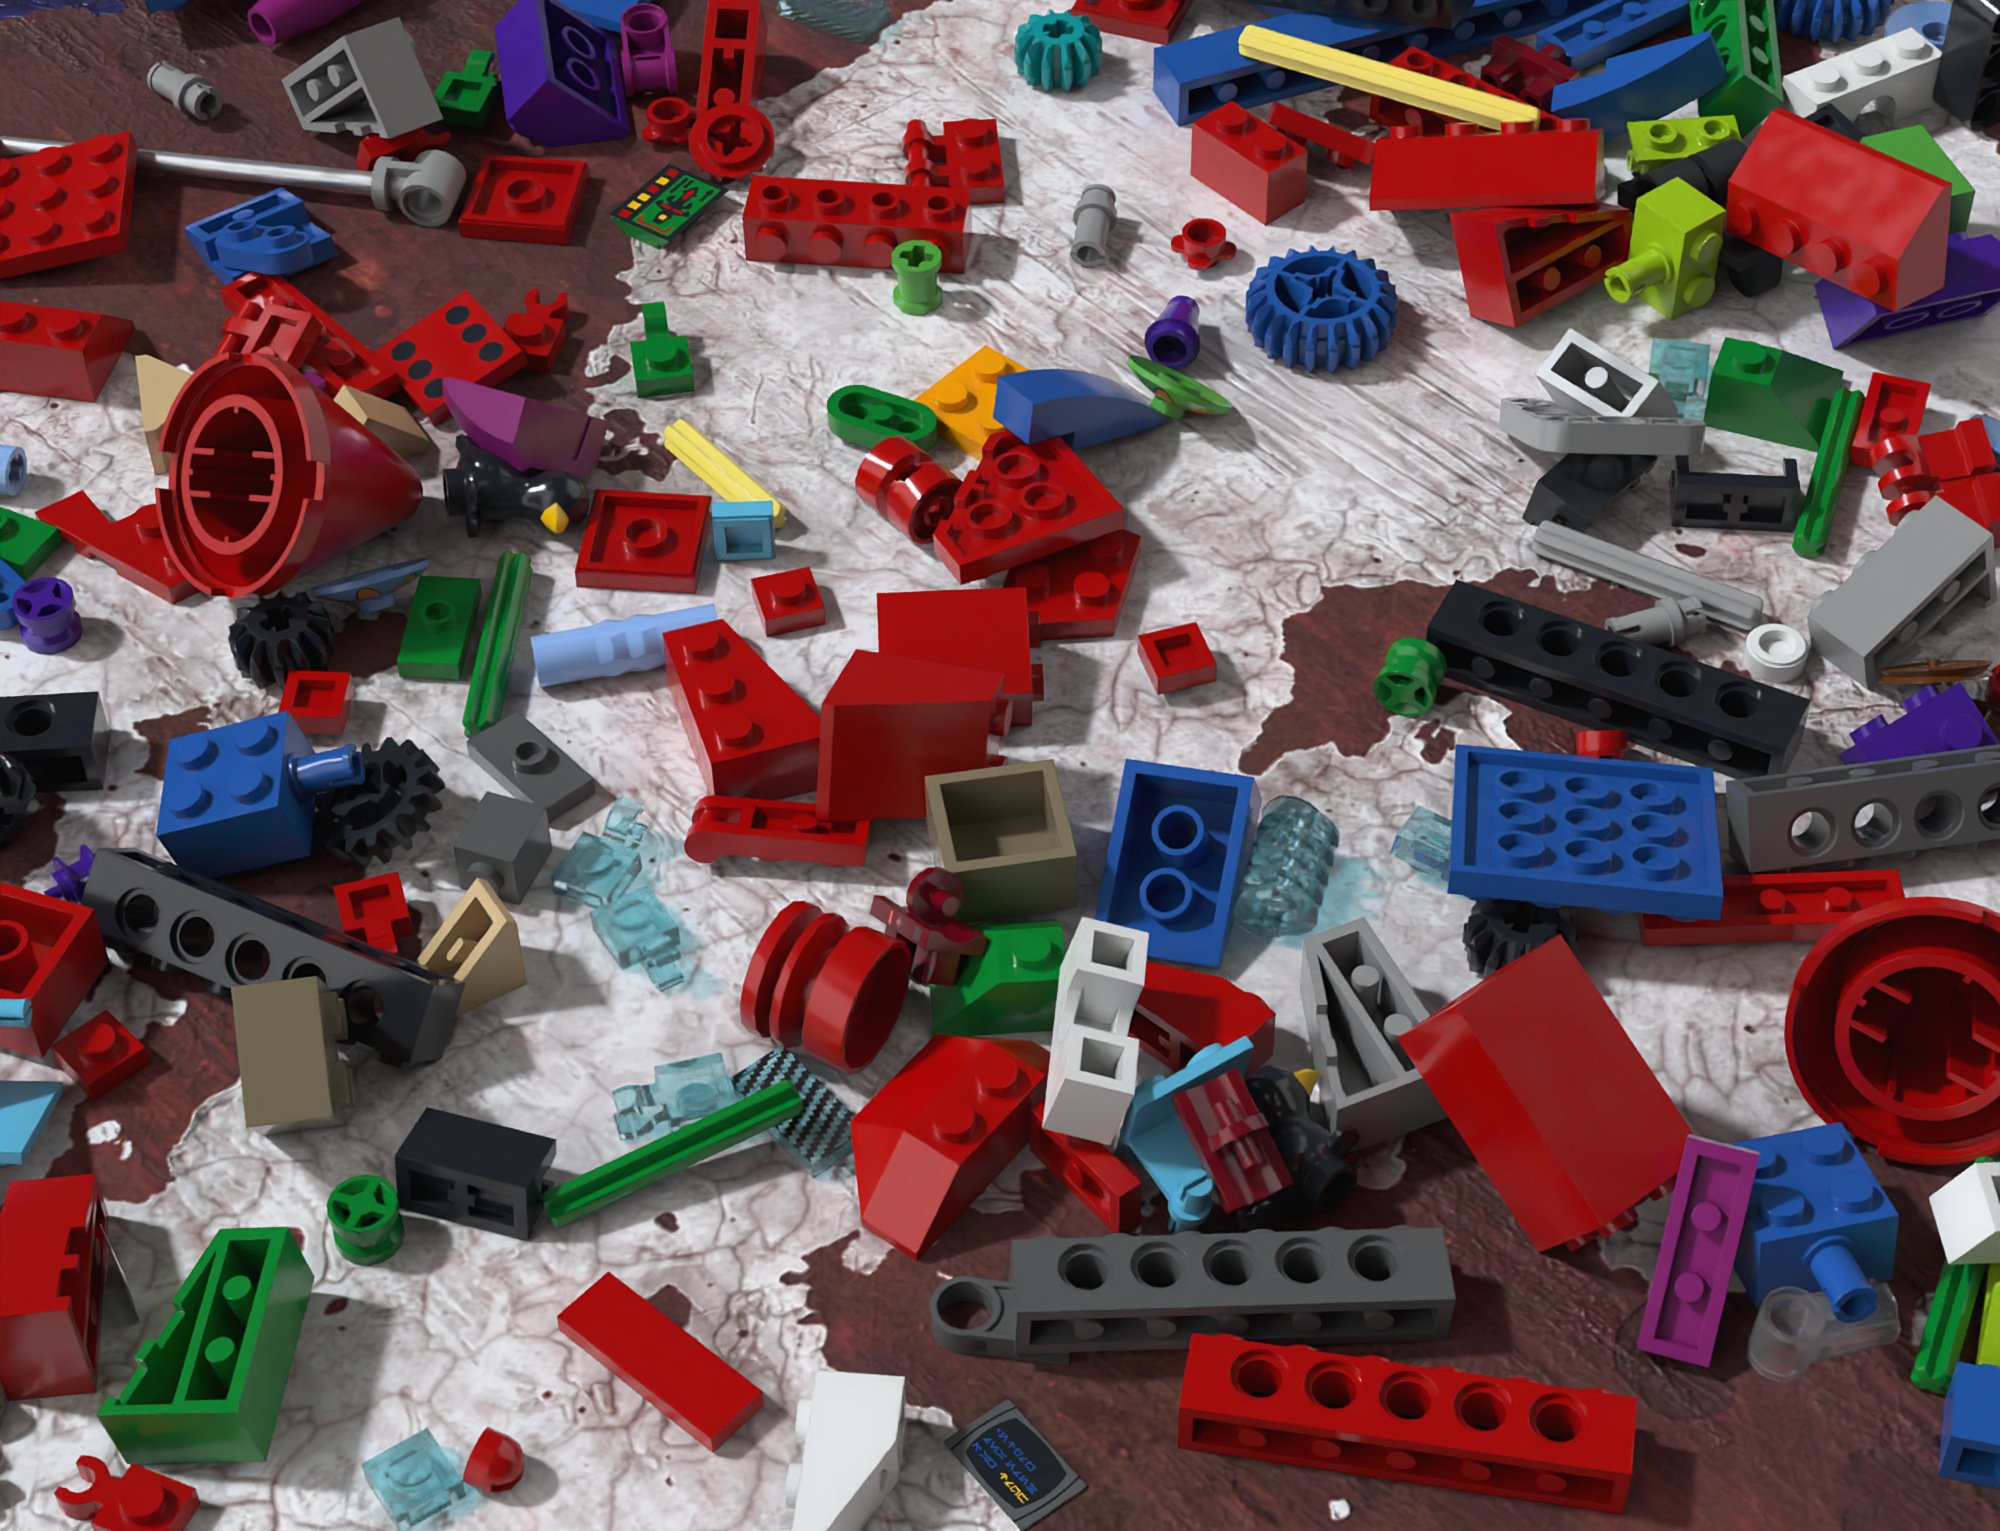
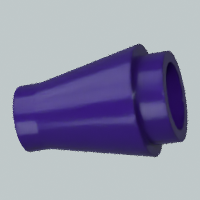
(1175, 334)

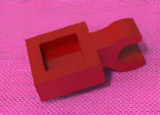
(404, 146)
(375, 910)

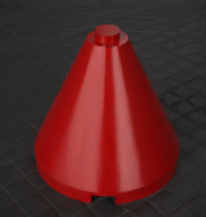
(271, 478)
(1903, 1029)

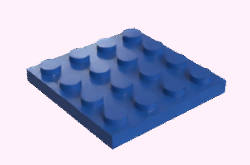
(1585, 833)

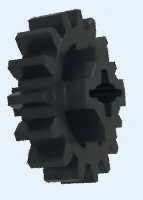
(384, 809)

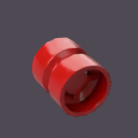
(907, 487)

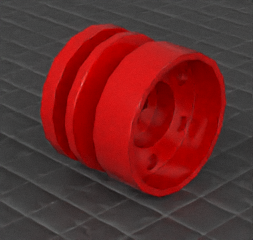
(825, 987)

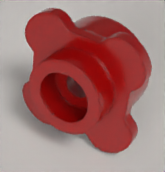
(669, 122)
(1203, 244)

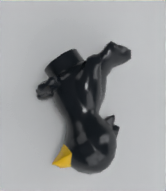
(494, 491)
(1318, 1162)

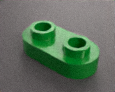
(872, 415)

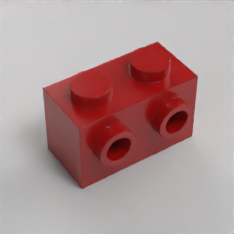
(1248, 162)

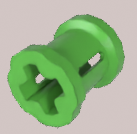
(917, 278)

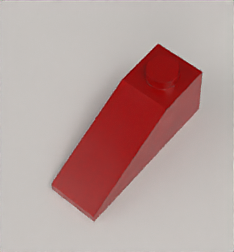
(732, 57)
(1191, 1010)

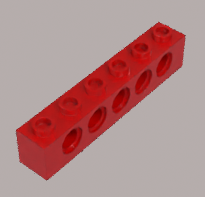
(1435, 1449)

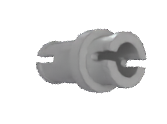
(188, 92)
(1094, 220)
(1662, 623)

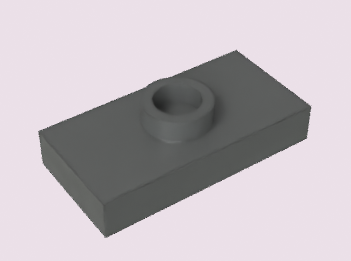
(530, 765)

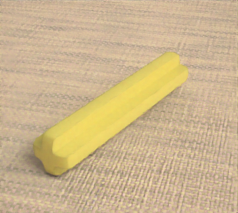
(717, 468)

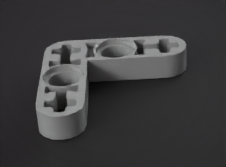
(1564, 431)

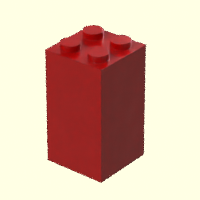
(1552, 1098)

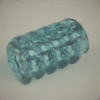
(1287, 869)

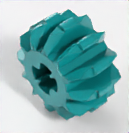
(1058, 50)

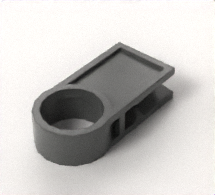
(994, 1336)

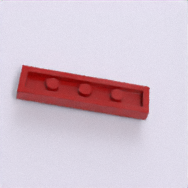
(335, 353)
(1777, 908)

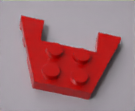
(129, 544)
(1081, 586)

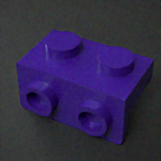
(1932, 725)

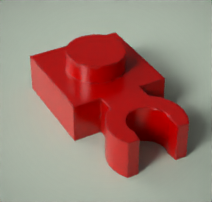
(540, 330)
(134, 1503)

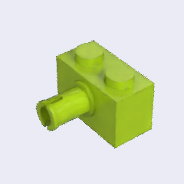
(1671, 250)

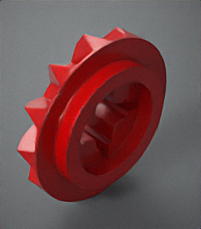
(719, 126)

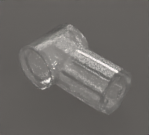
(1813, 1331)

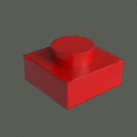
(788, 601)
(1176, 658)
(318, 700)
(100, 1055)

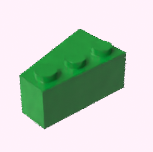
(223, 1358)

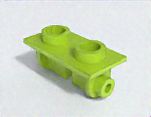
(1666, 141)

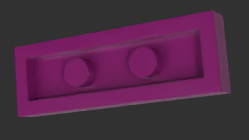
(1698, 1250)

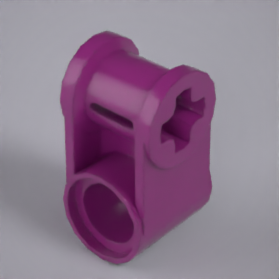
(647, 50)

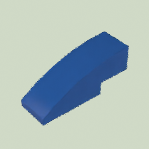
(1643, 84)
(1070, 405)

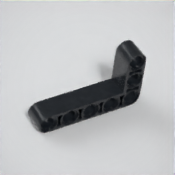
(1970, 64)

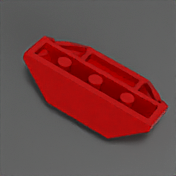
(943, 1134)

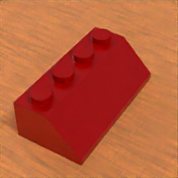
(1488, 167)
(1842, 211)
(59, 350)

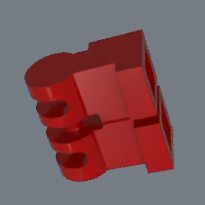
(1945, 464)

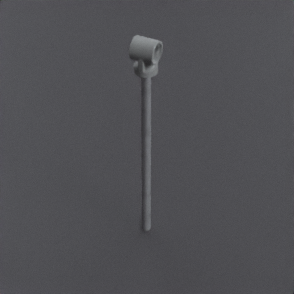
(421, 189)

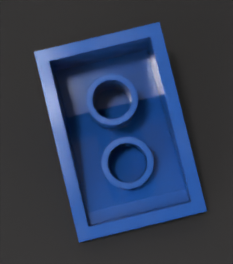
(1179, 858)

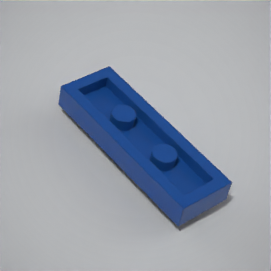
(1611, 28)

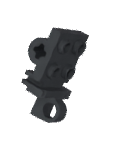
(1708, 171)

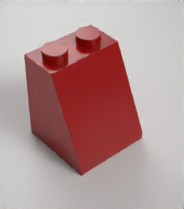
(903, 721)

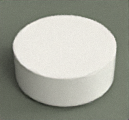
(1775, 653)

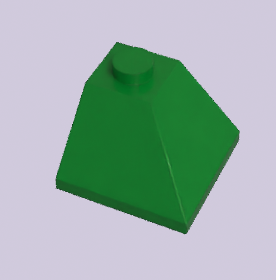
(1770, 394)
(1008, 986)

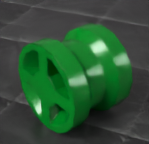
(1410, 677)
(357, 1205)

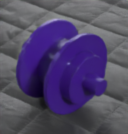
(71, 880)

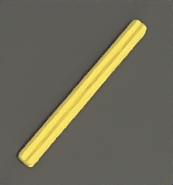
(1382, 79)

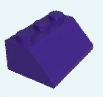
(559, 76)
(1968, 293)

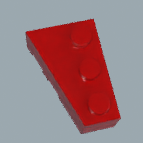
(1536, 255)
(740, 716)
(51, 1286)

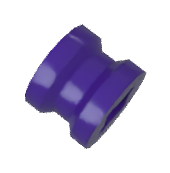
(47, 615)

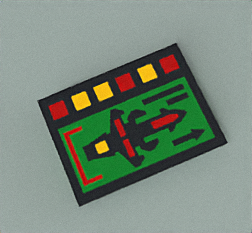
(666, 206)

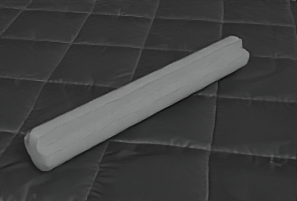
(1646, 574)

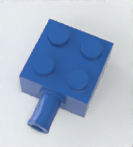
(247, 794)
(1816, 1221)

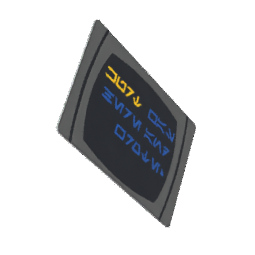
(1014, 1464)

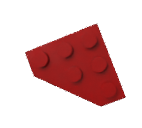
(1022, 508)

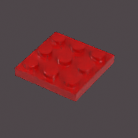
(66, 203)

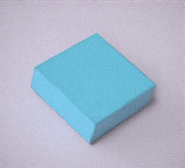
(743, 530)

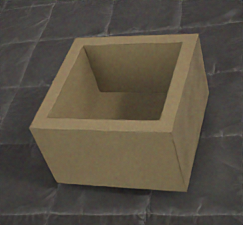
(1004, 839)
(291, 1055)

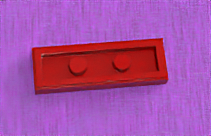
(660, 1361)

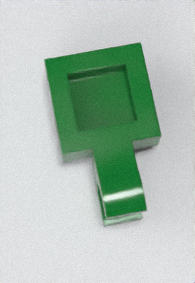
(469, 95)
(660, 361)

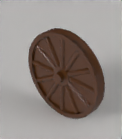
(1935, 672)

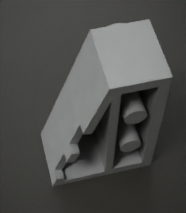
(364, 85)
(1904, 592)
(1353, 1015)

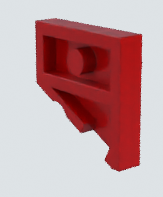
(1341, 145)

